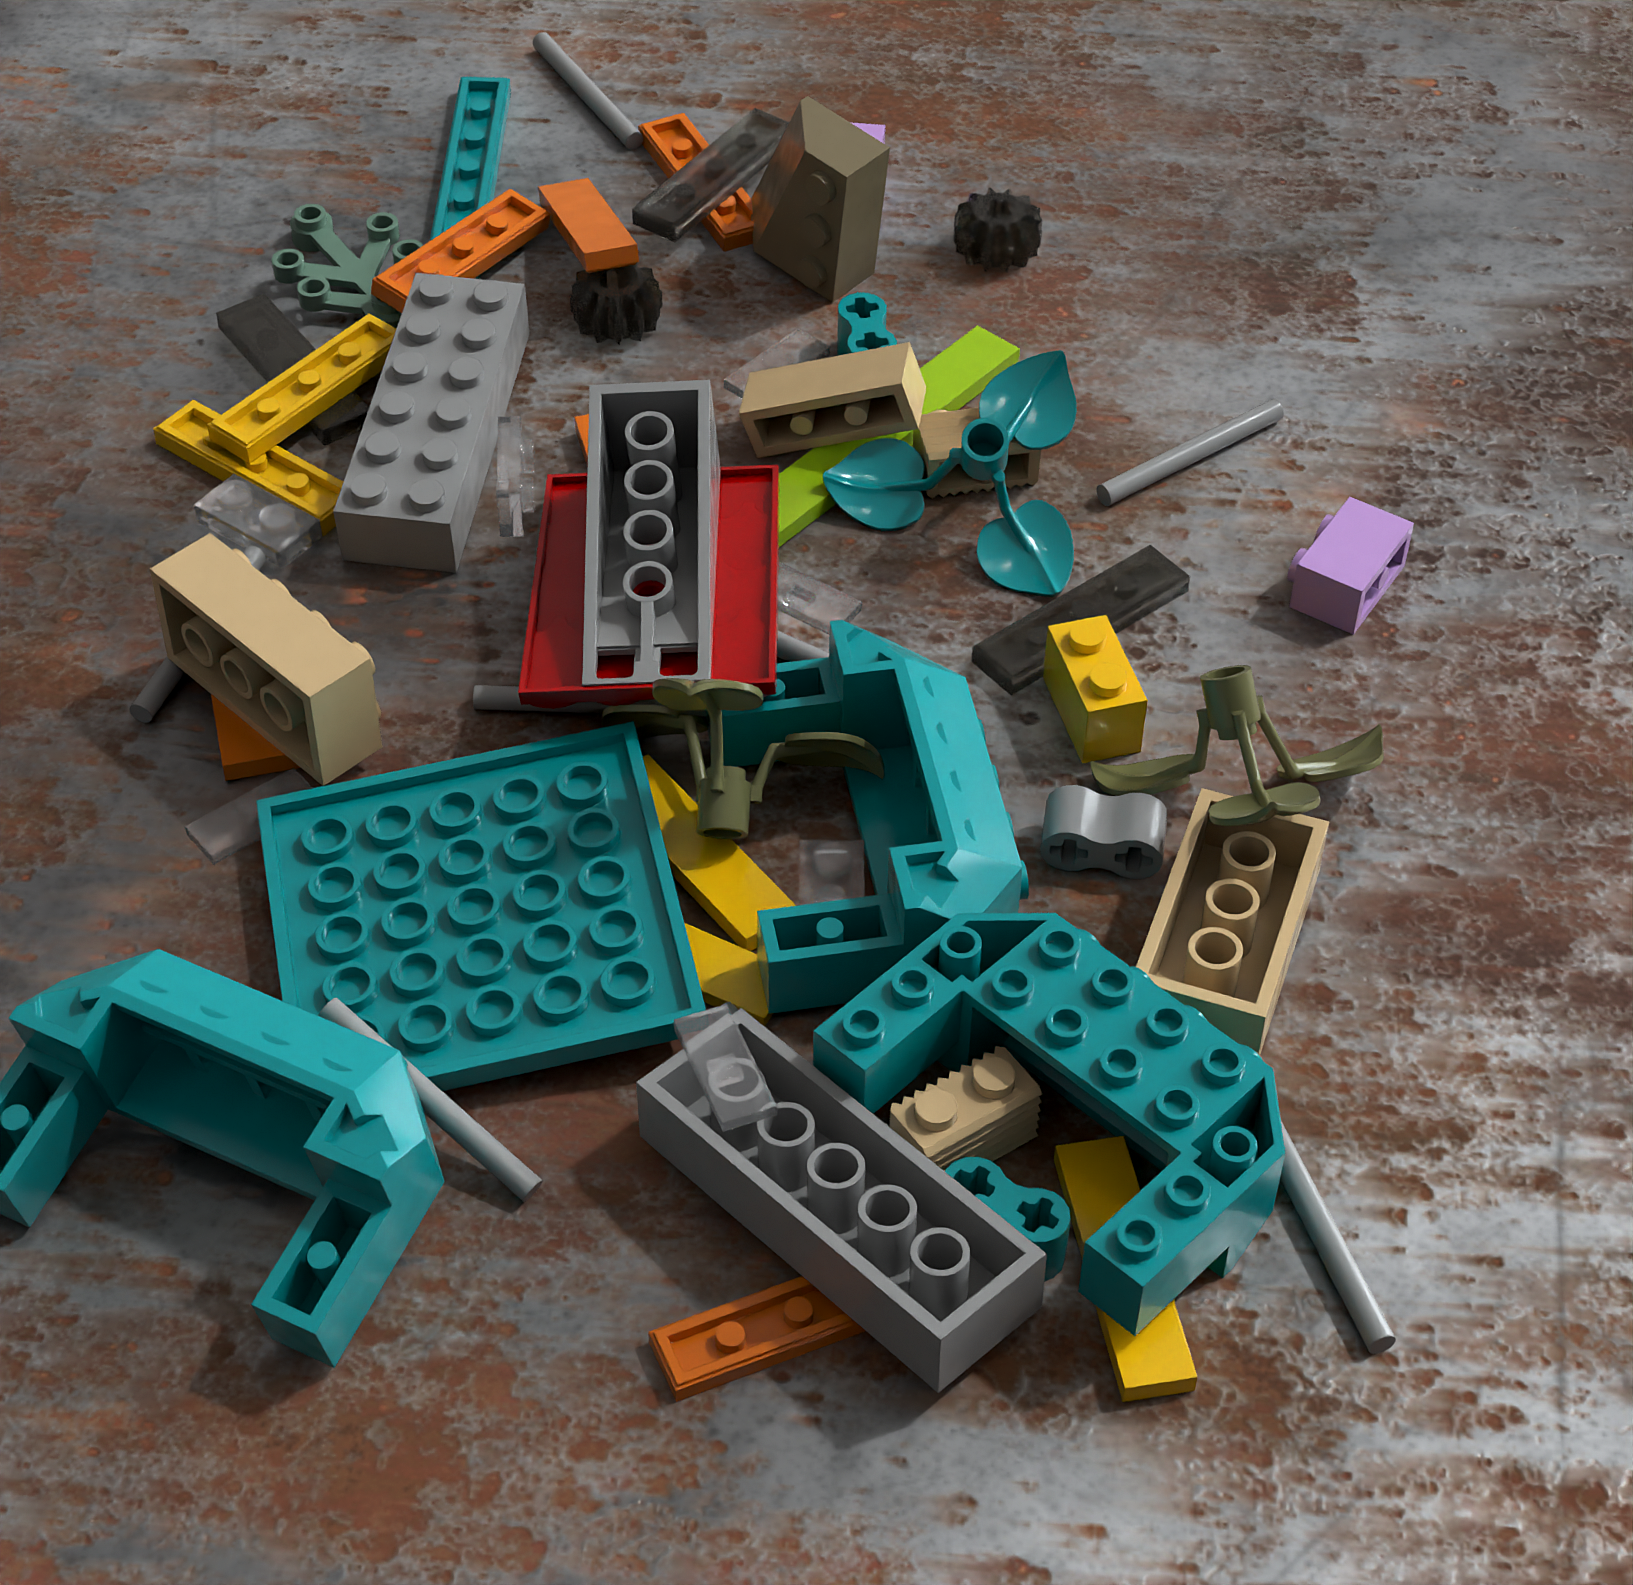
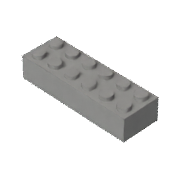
(433, 423)
(852, 1209)

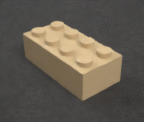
(268, 657)
(1234, 917)

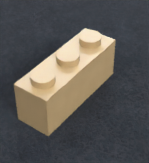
(833, 400)

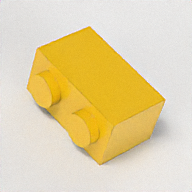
(1094, 689)

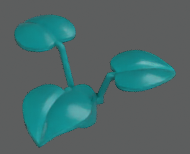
(1028, 547)

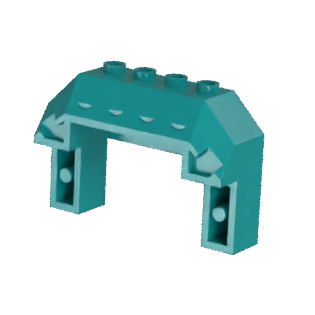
(928, 828)
(1112, 1050)
(249, 1087)

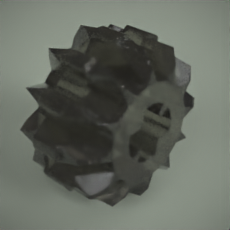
(997, 230)
(616, 303)

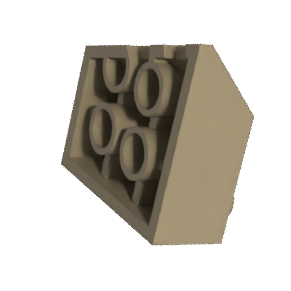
(822, 201)

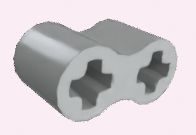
(1104, 832)

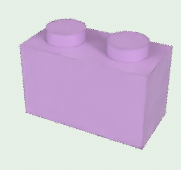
(1349, 564)

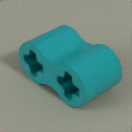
(862, 324)
(1032, 1211)

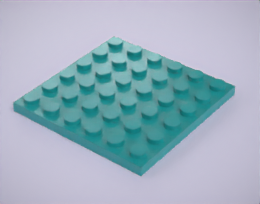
(486, 907)

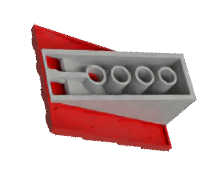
(652, 557)

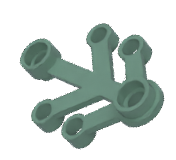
(314, 232)

